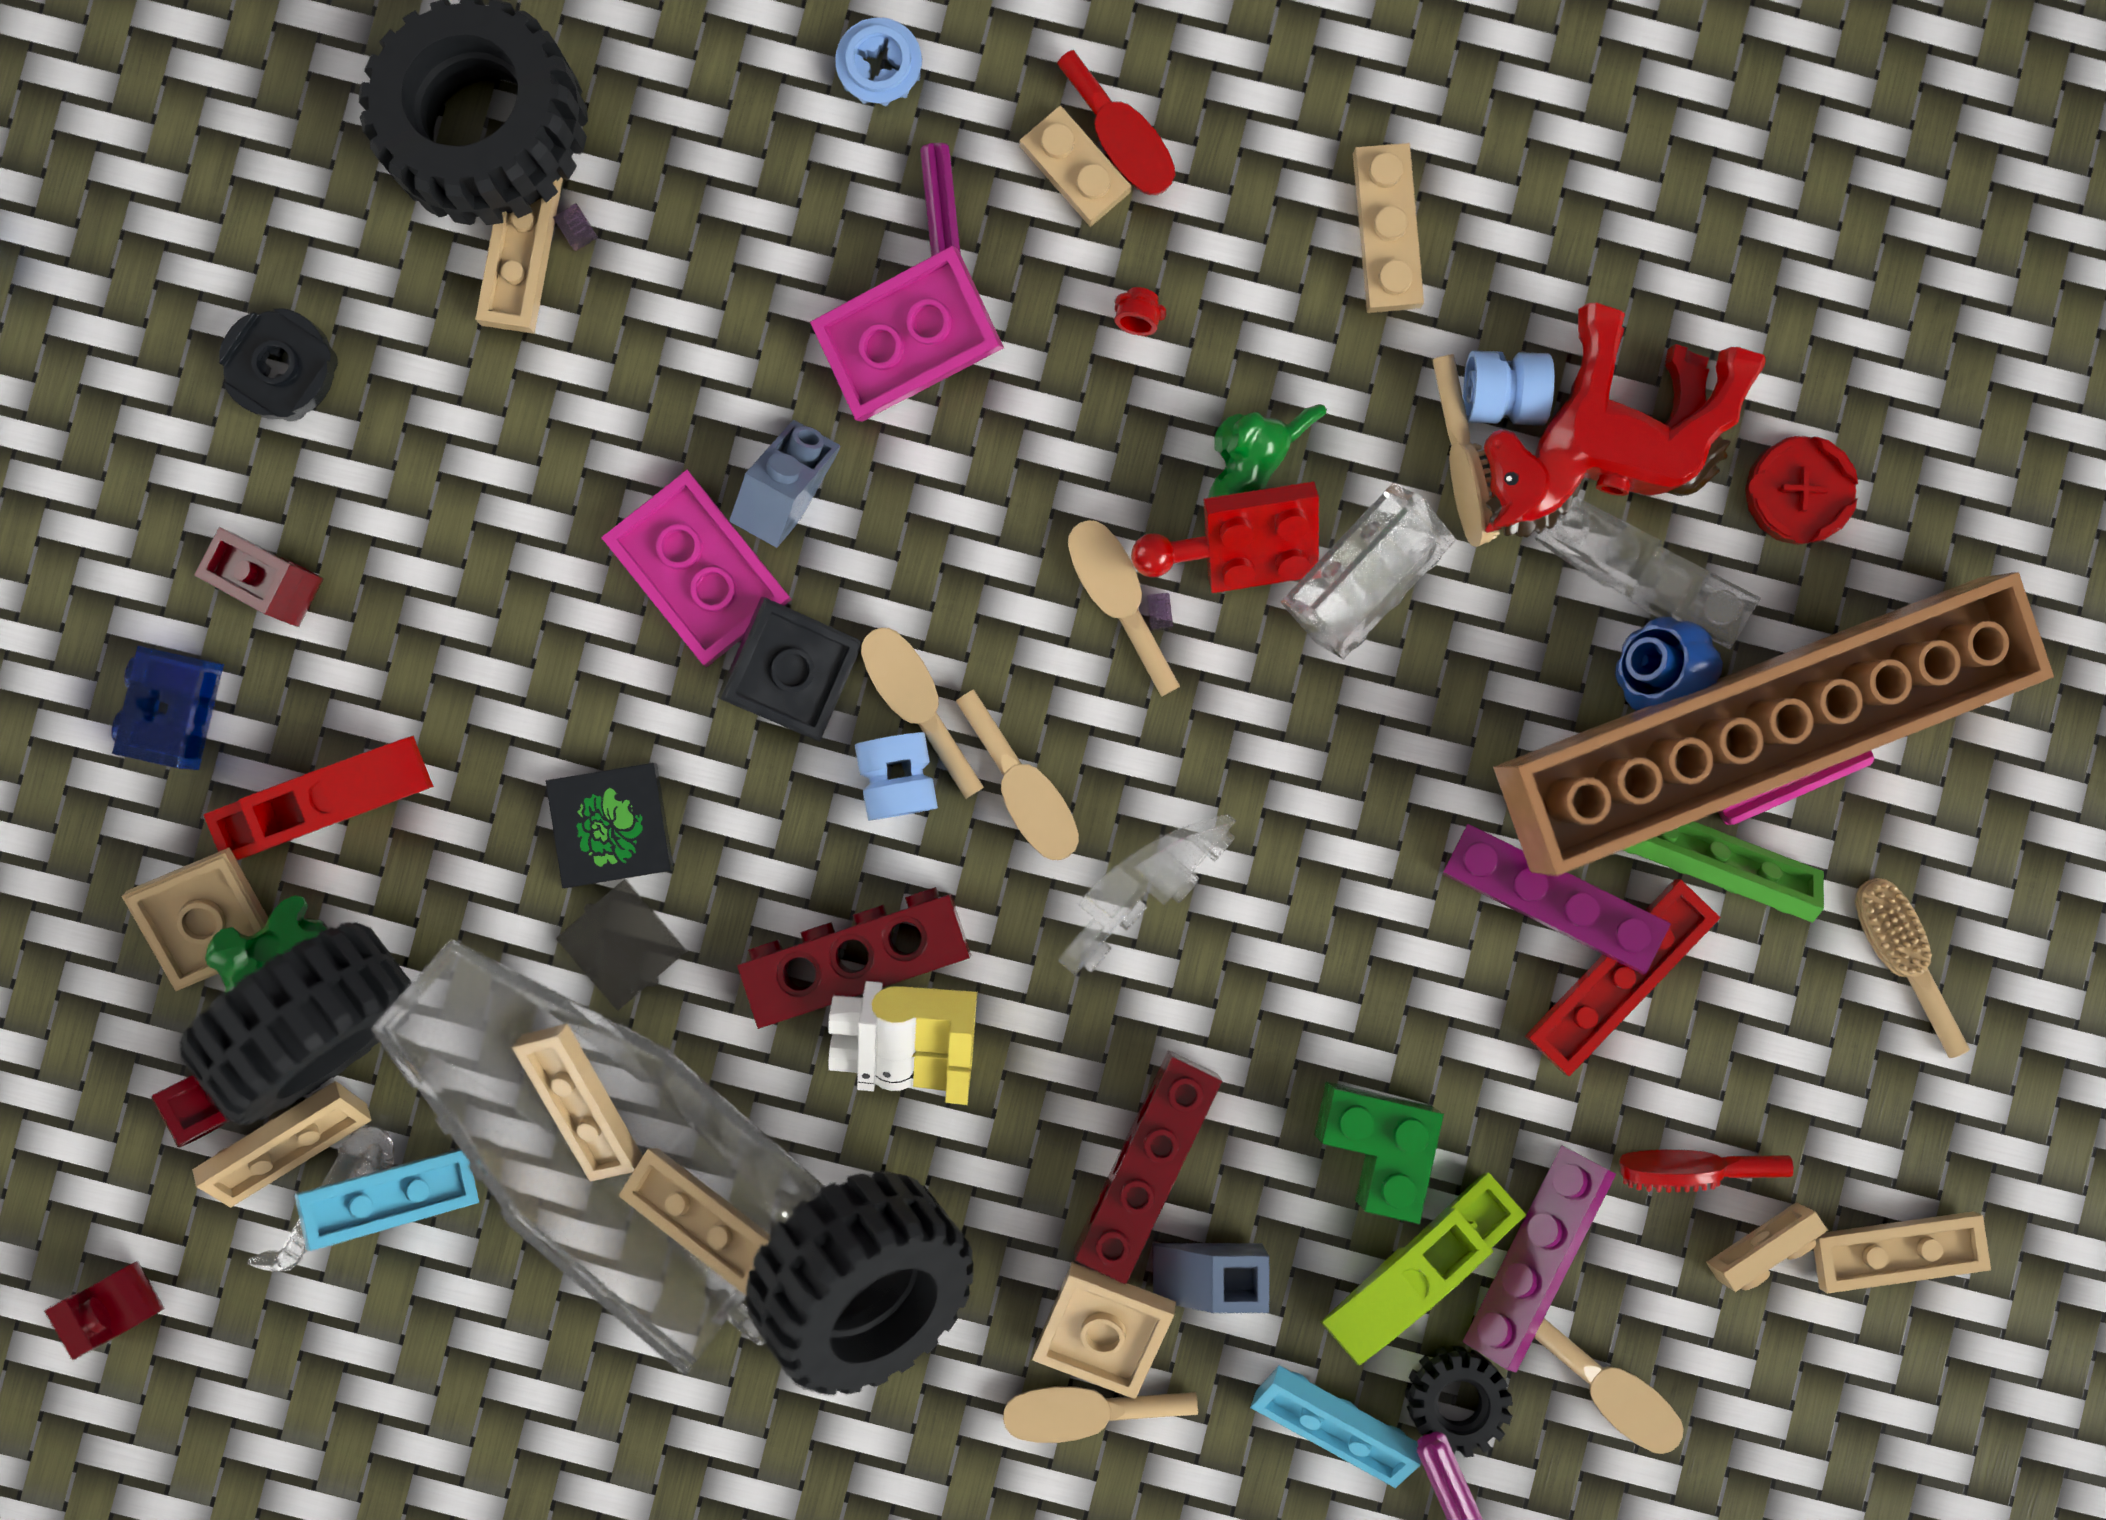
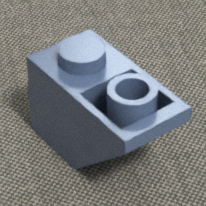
(783, 483)
(1213, 1276)

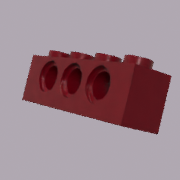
(777, 998)
(1147, 1167)

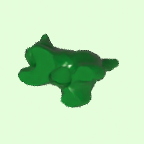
(1256, 448)
(238, 955)

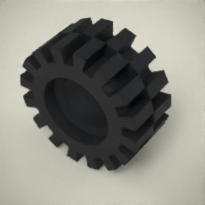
(1453, 1367)

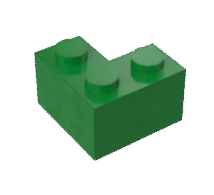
(1396, 1141)

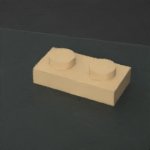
(1075, 166)
(1782, 1237)

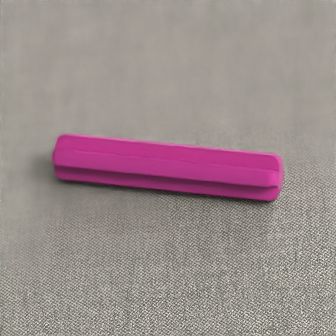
(1787, 792)

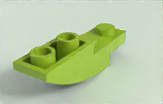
(1423, 1269)

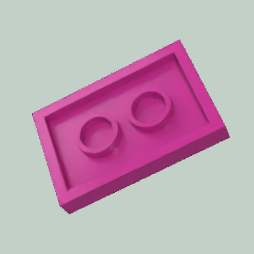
(906, 334)
(694, 567)

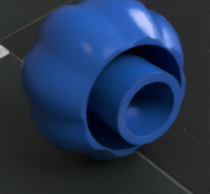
(1666, 662)

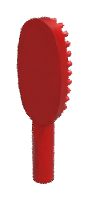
(1123, 132)
(1696, 1168)

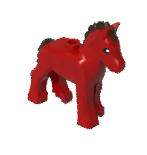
(1613, 441)

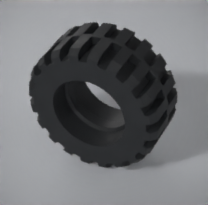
(434, 60)
(293, 1022)
(859, 1282)

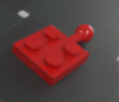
(1248, 539)

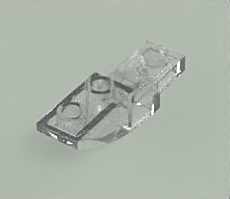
(1648, 574)
(1159, 868)

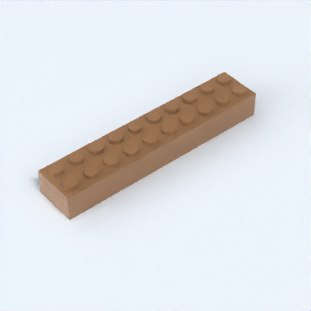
(1772, 723)

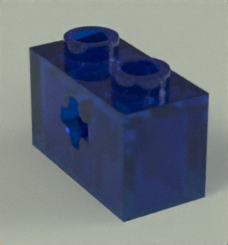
(181, 733)

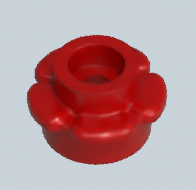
(1138, 311)

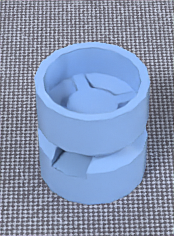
(1509, 388)
(899, 795)

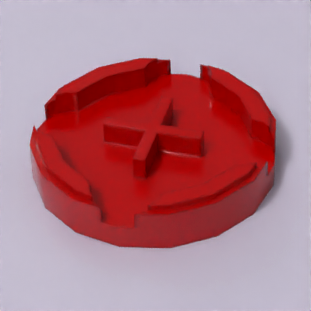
(1802, 490)

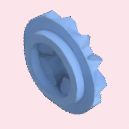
(867, 40)

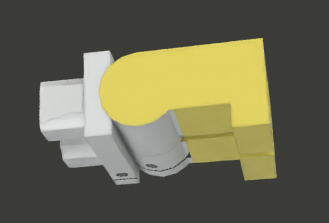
(905, 1038)

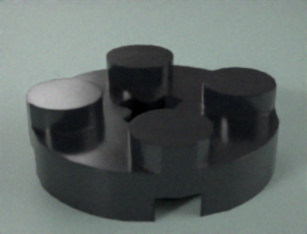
(287, 394)

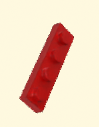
(1613, 990)

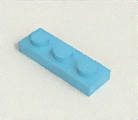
(385, 1199)
(1337, 1426)

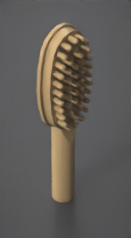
(1465, 465)
(1115, 589)
(911, 694)
(1028, 794)
(1904, 949)
(1619, 1395)
(1077, 1412)

